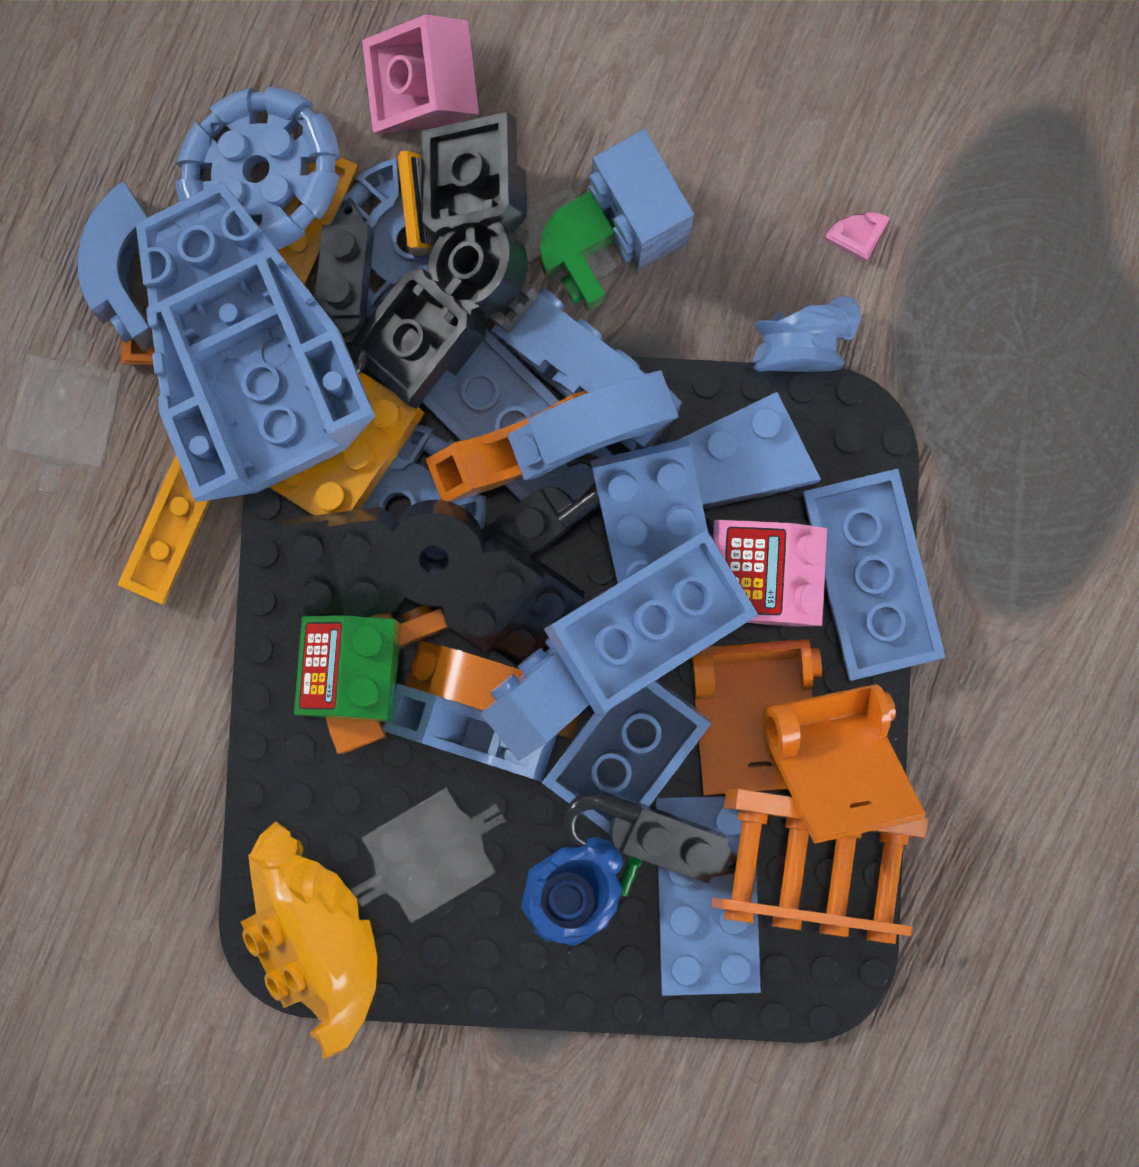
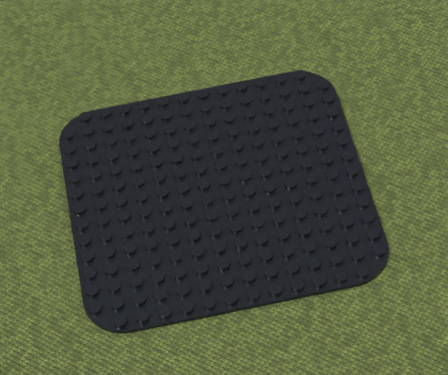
(479, 951)

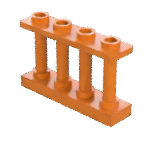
(753, 812)

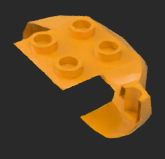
(310, 938)

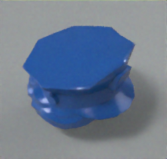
(574, 892)

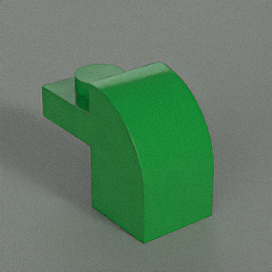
(568, 239)

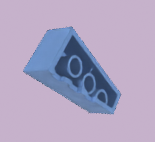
(571, 355)
(750, 455)
(536, 704)

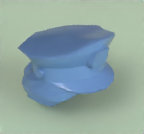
(807, 337)

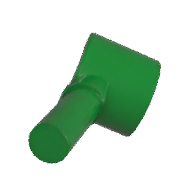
(629, 874)

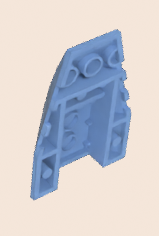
(242, 352)

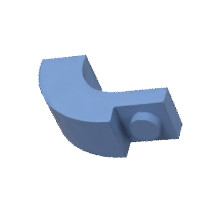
(105, 263)
(592, 422)
(460, 731)

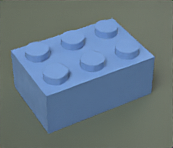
(640, 200)
(629, 749)

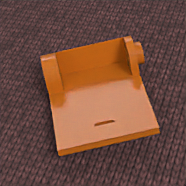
(733, 690)
(841, 762)

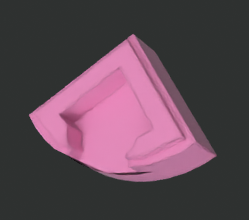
(858, 234)

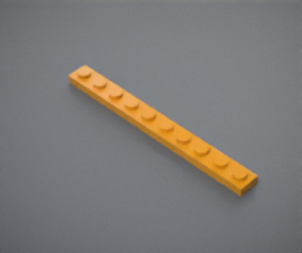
(175, 513)

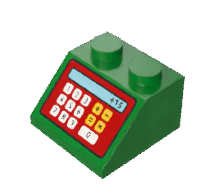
(347, 668)

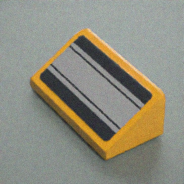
(419, 236)

